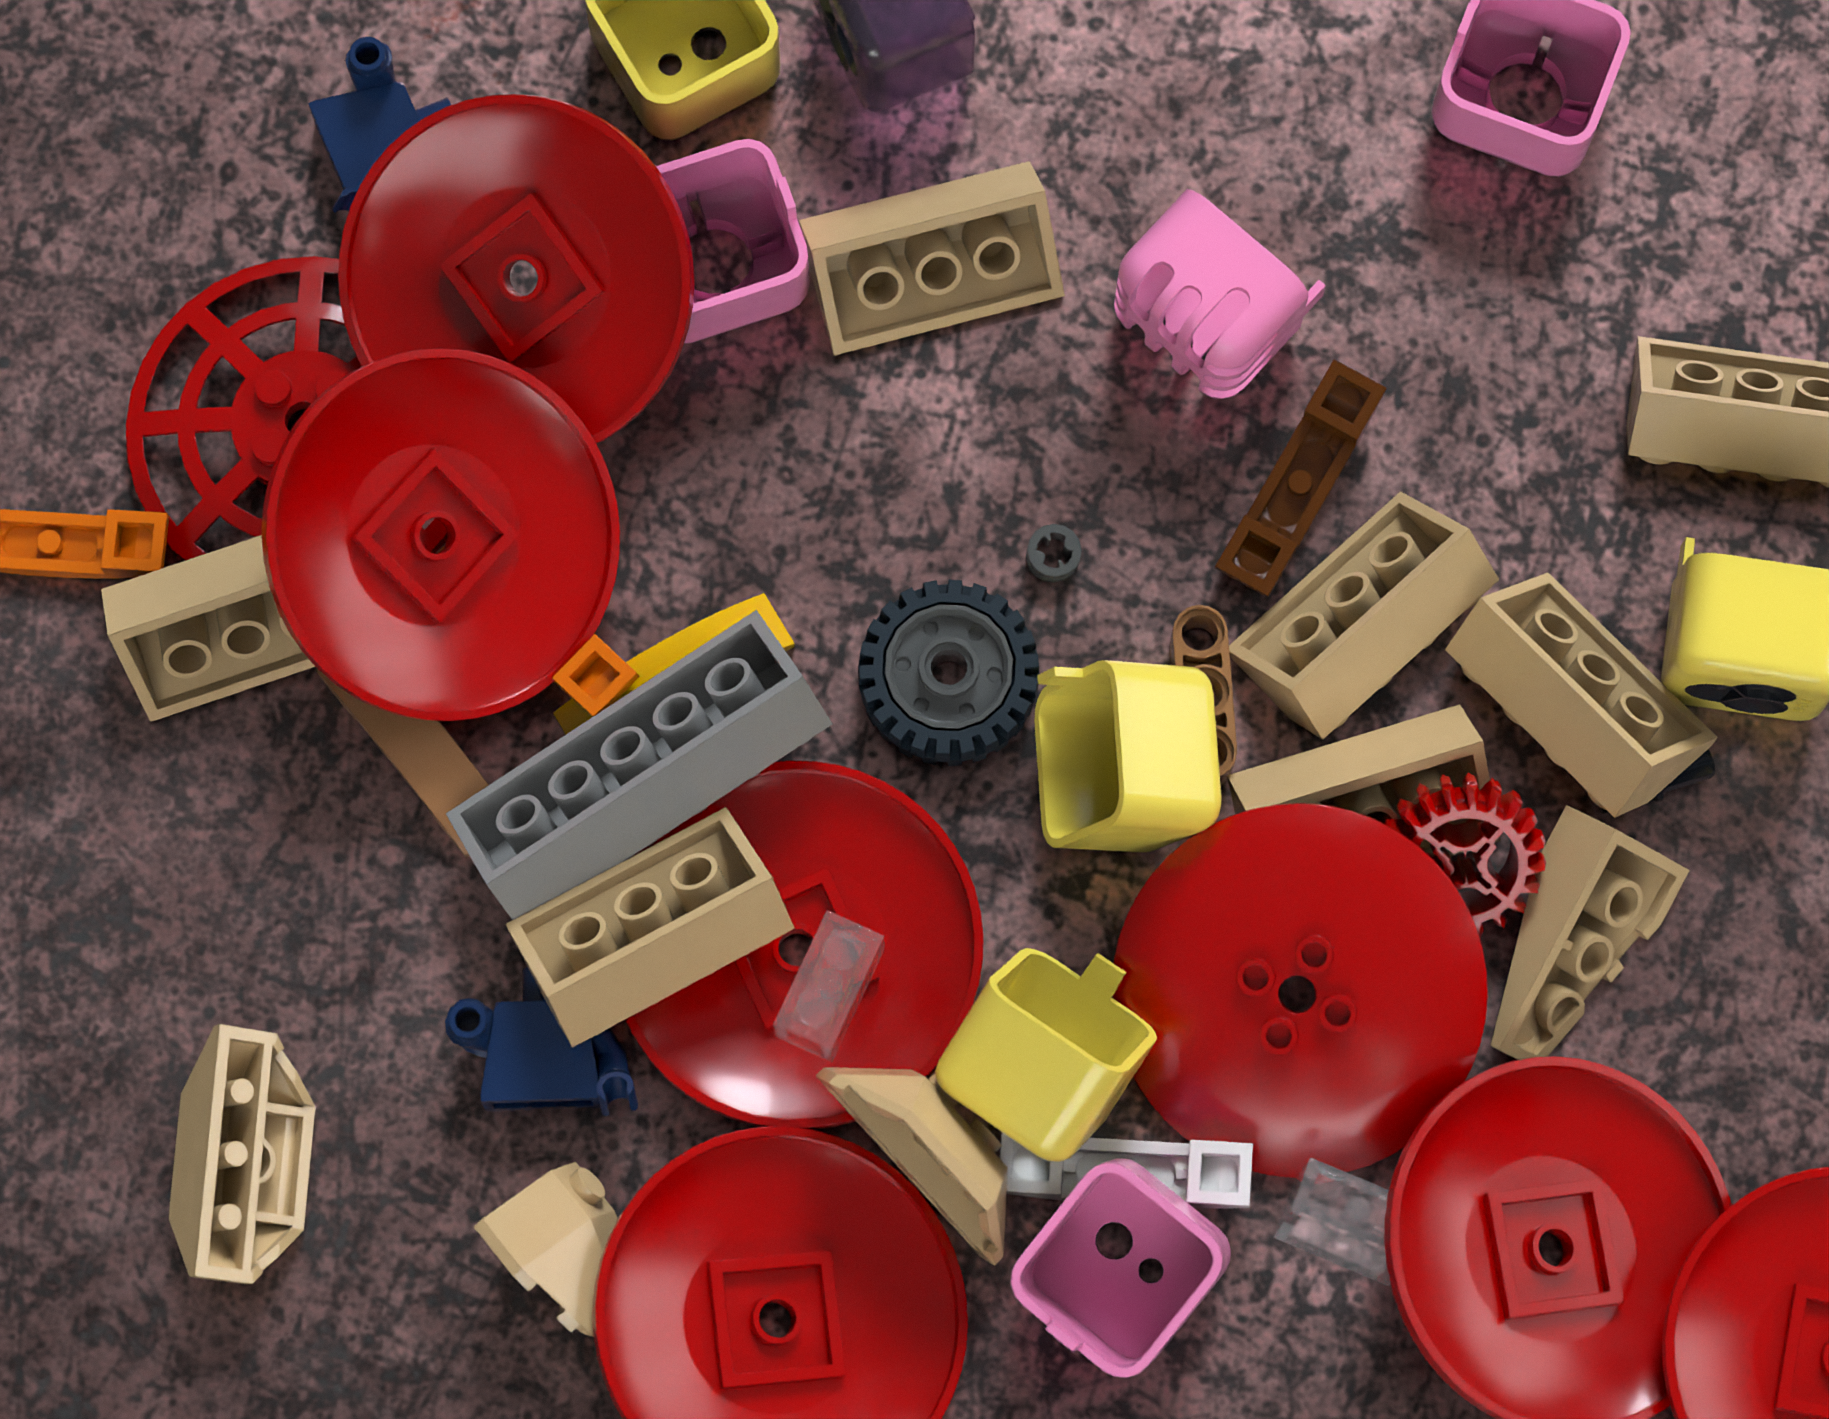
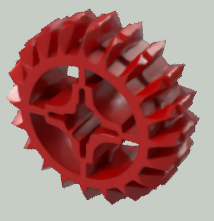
(1488, 819)

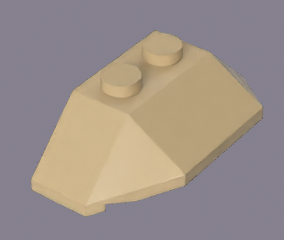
(932, 1146)
(240, 1157)

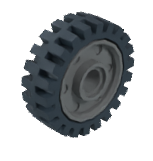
(958, 627)

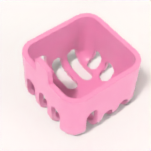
(1213, 292)

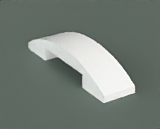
(1199, 1172)

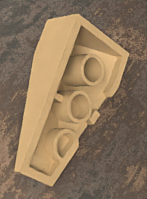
(1587, 913)
(555, 1239)

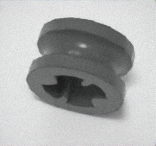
(1070, 548)

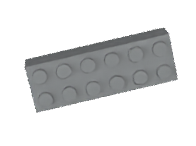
(639, 767)

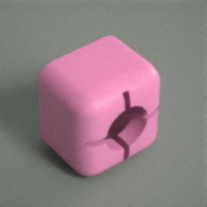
(1582, 59)
(744, 195)

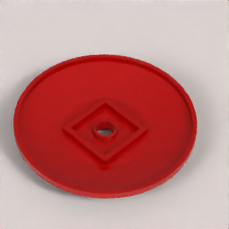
(536, 184)
(523, 520)
(872, 858)
(1317, 900)
(1559, 1154)
(791, 1225)
(1754, 1309)

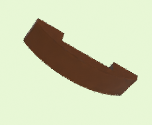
(1301, 478)

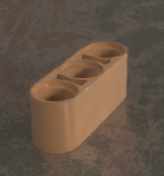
(1217, 666)

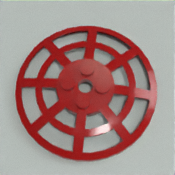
(260, 407)

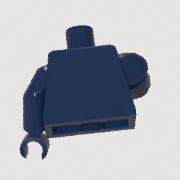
(366, 121)
(532, 1060)

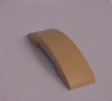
(422, 755)

